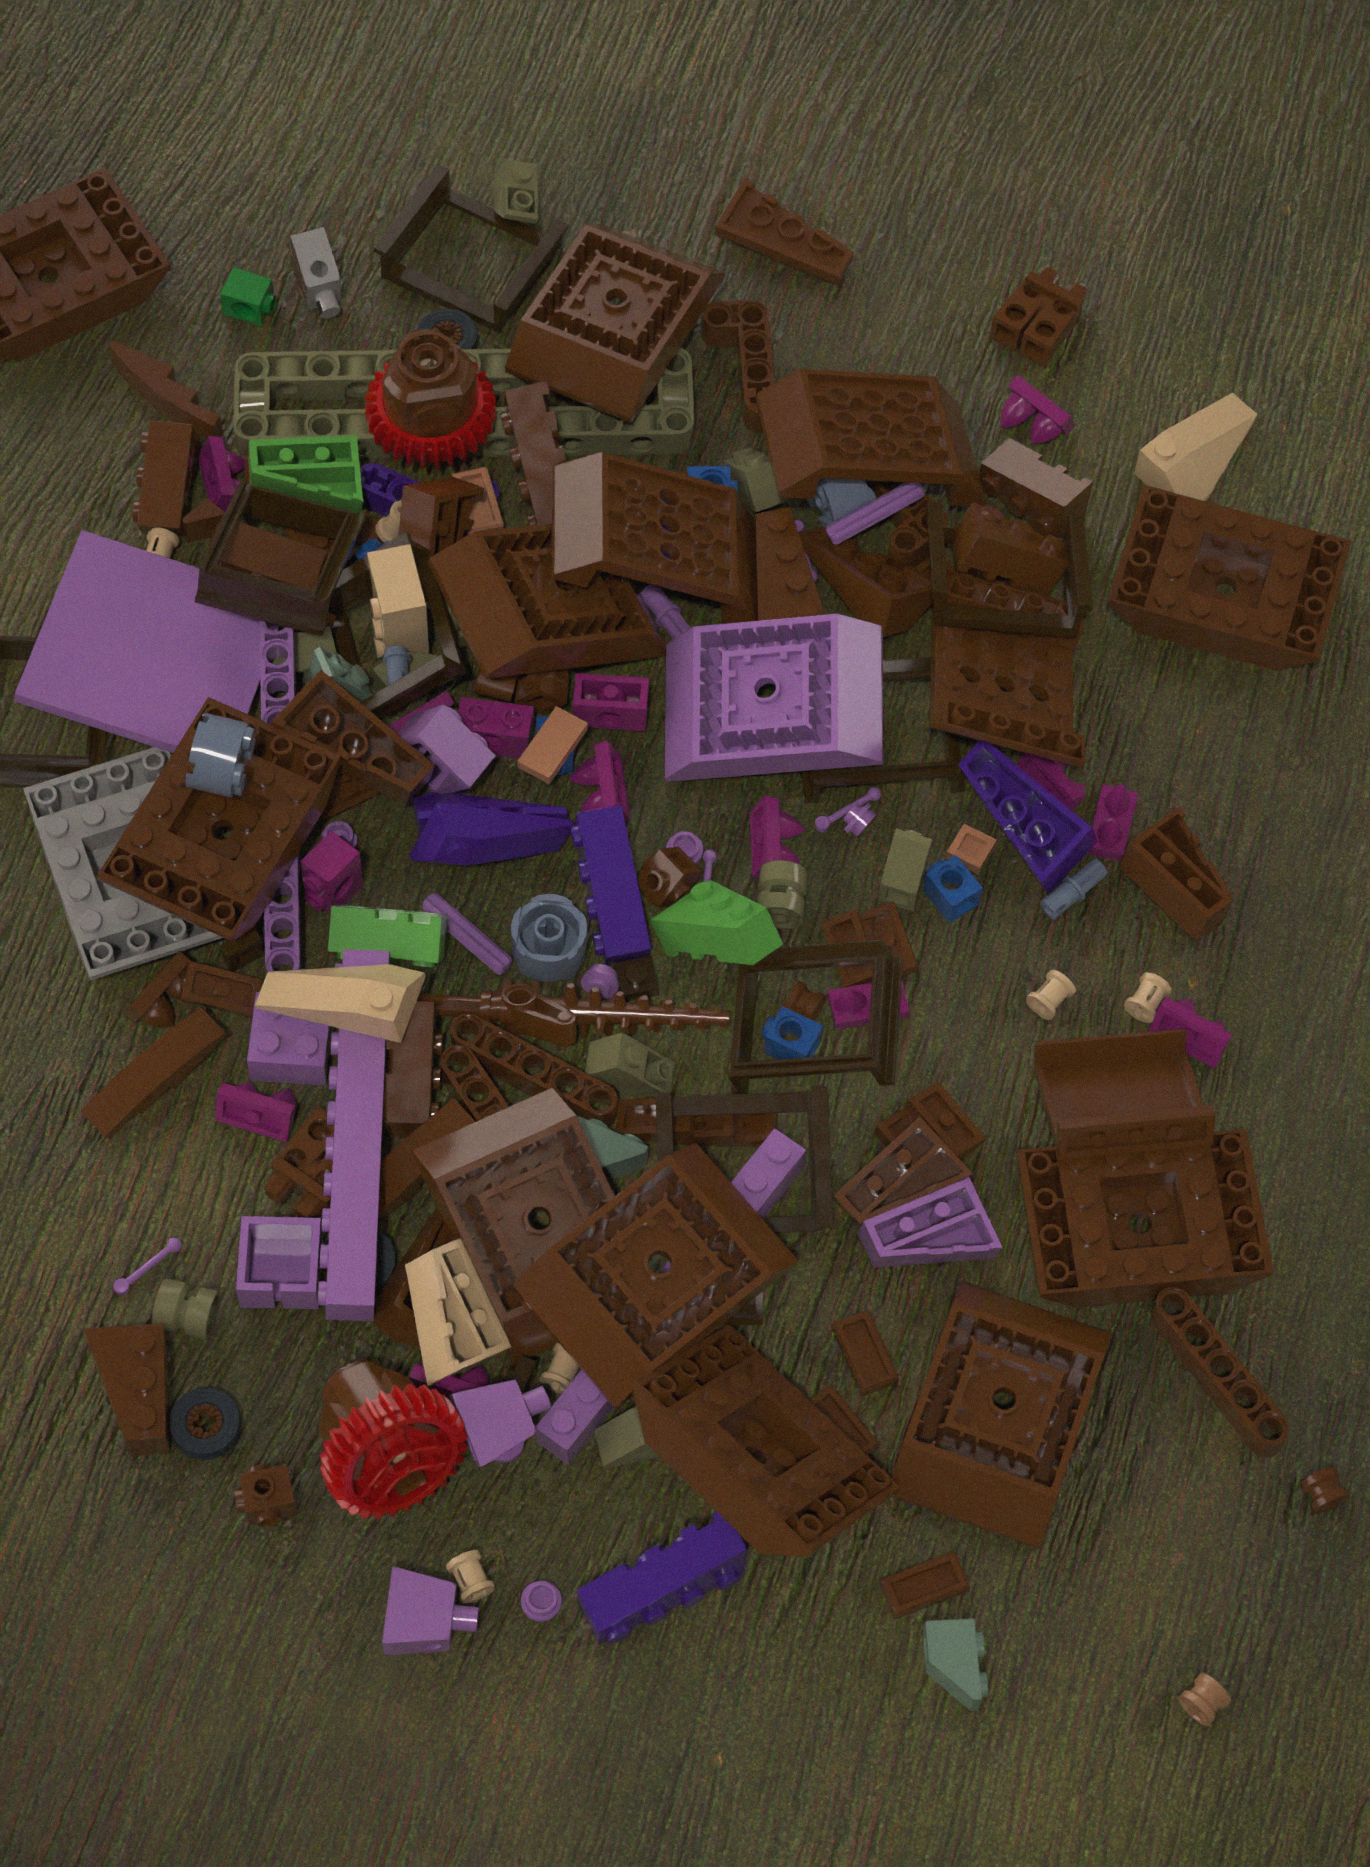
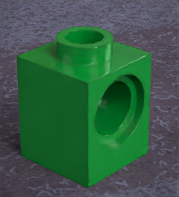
(248, 297)

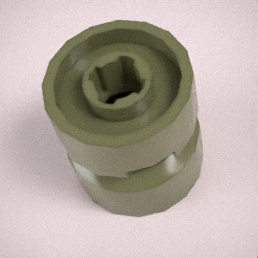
(782, 892)
(186, 1309)

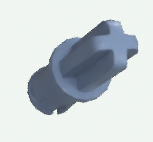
(1073, 889)

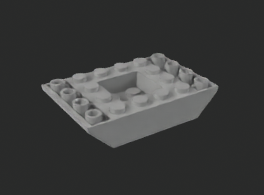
(78, 827)

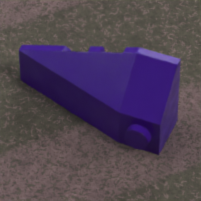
(426, 803)
(484, 835)

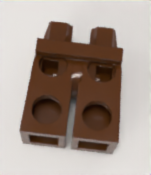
(1038, 316)
(303, 1167)

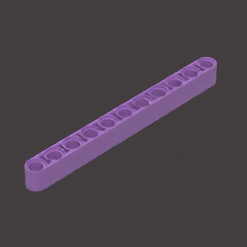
(286, 915)

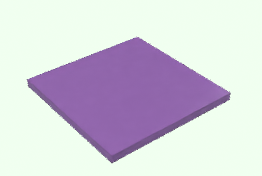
(135, 648)

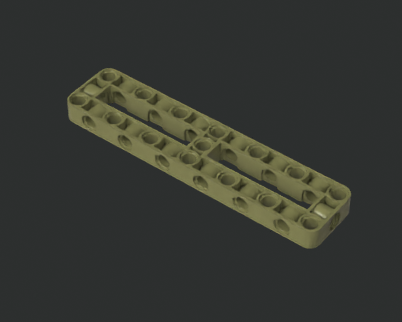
(349, 373)

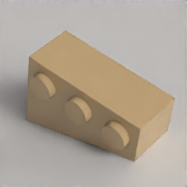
(397, 601)
(452, 1312)

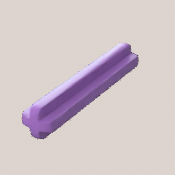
(874, 511)
(469, 935)

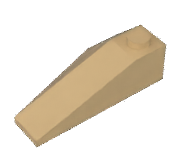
(1197, 449)
(353, 998)

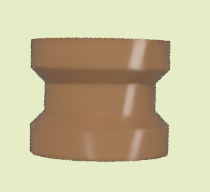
(1204, 1699)

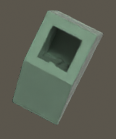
(348, 676)
(614, 1152)
(952, 1659)

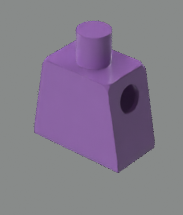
(498, 1417)
(423, 1614)

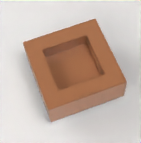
(972, 848)

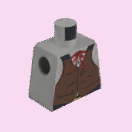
(316, 271)

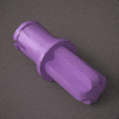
(665, 611)

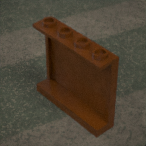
(1121, 1094)

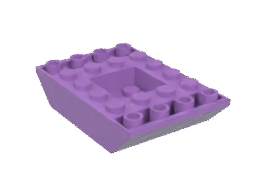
(817, 719)

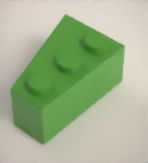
(309, 468)
(718, 924)
(401, 932)

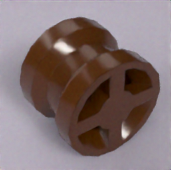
(804, 1001)
(1325, 1490)

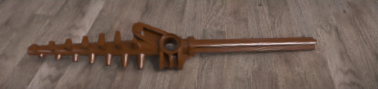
(555, 1018)

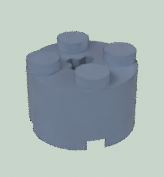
(839, 498)
(219, 755)
(549, 938)

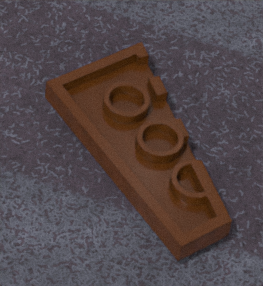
(771, 230)

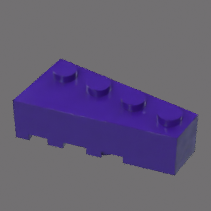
(1034, 821)
(611, 885)
(663, 1580)

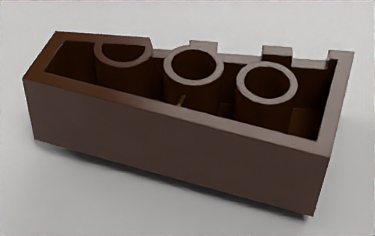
(535, 446)
(782, 569)
(367, 746)

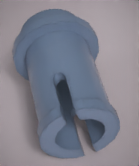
(396, 661)

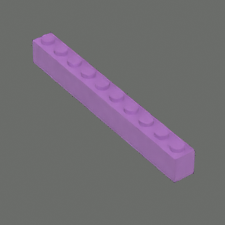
(355, 1168)
(582, 1405)

